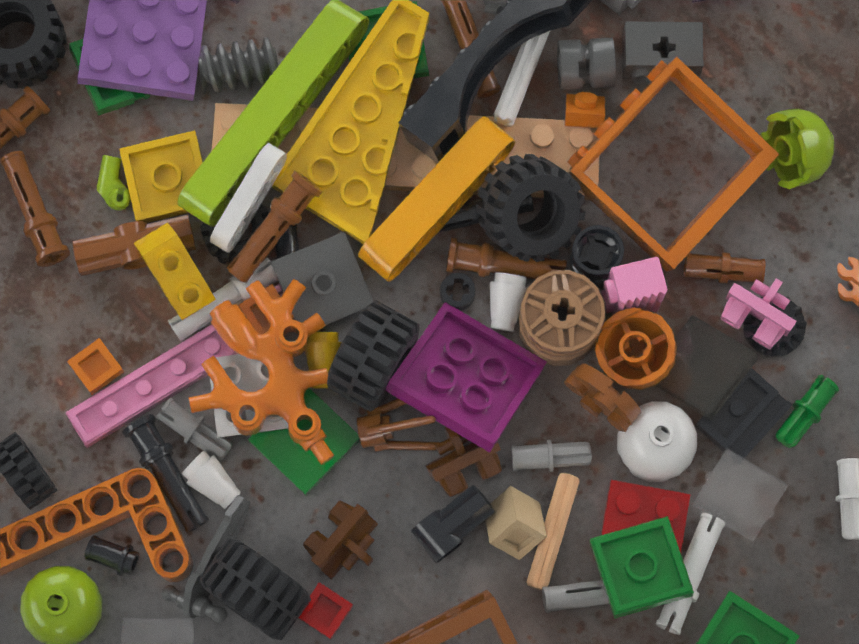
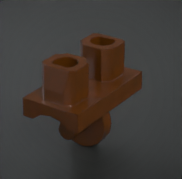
(448, 467)
(346, 543)

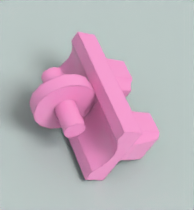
(743, 302)

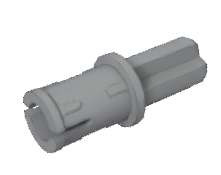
(194, 429)
(550, 455)

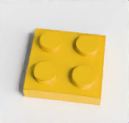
(158, 173)

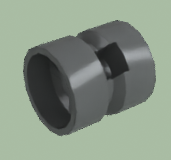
(600, 63)

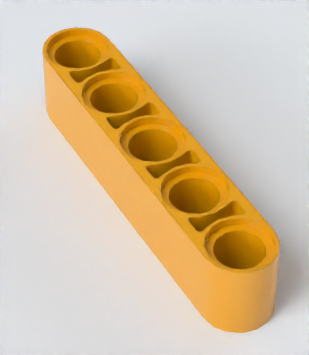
(436, 199)

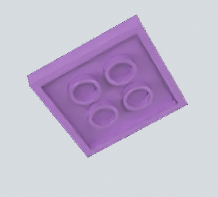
(143, 46)

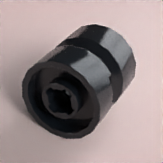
(595, 253)

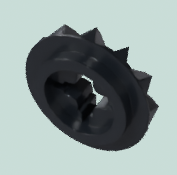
(787, 343)

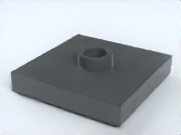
(330, 277)

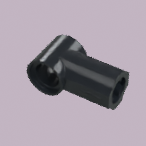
(445, 528)

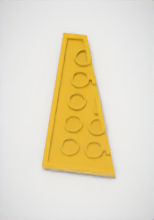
(356, 127)

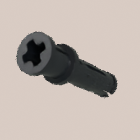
(157, 456)

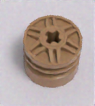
(556, 340)

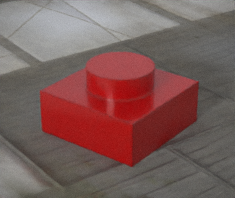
(325, 611)

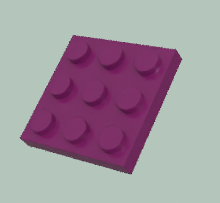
(466, 376)

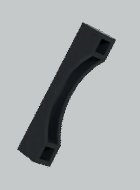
(443, 111)

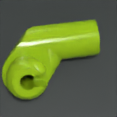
(110, 186)

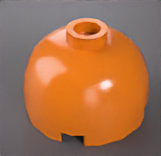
(636, 348)

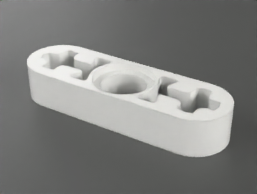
(248, 197)

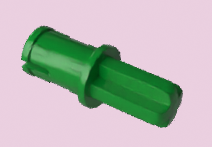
(807, 411)

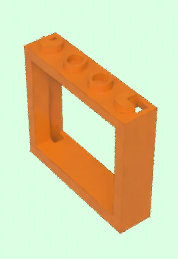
(725, 117)

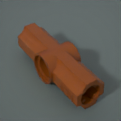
(118, 247)

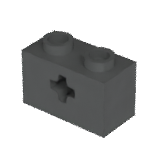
(644, 40)

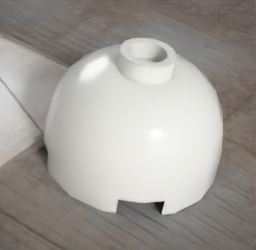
(659, 458)

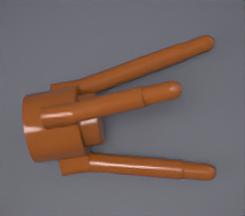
(376, 429)

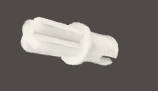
(849, 497)

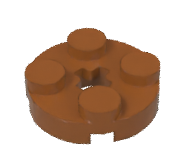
(601, 397)

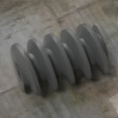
(237, 65)

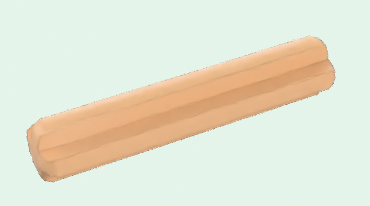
(555, 527)

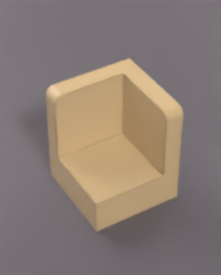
(516, 524)

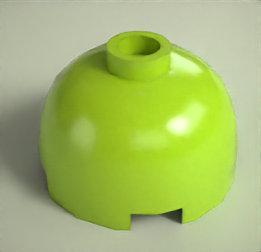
(803, 146)
(78, 609)

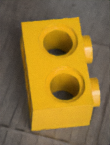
(174, 271)

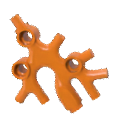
(286, 383)

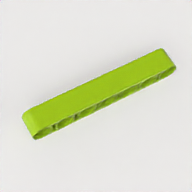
(274, 109)

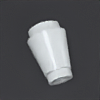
(506, 300)
(211, 480)

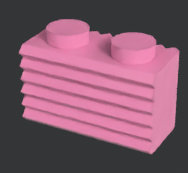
(635, 286)

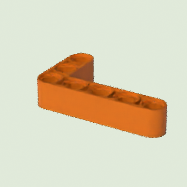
(89, 523)

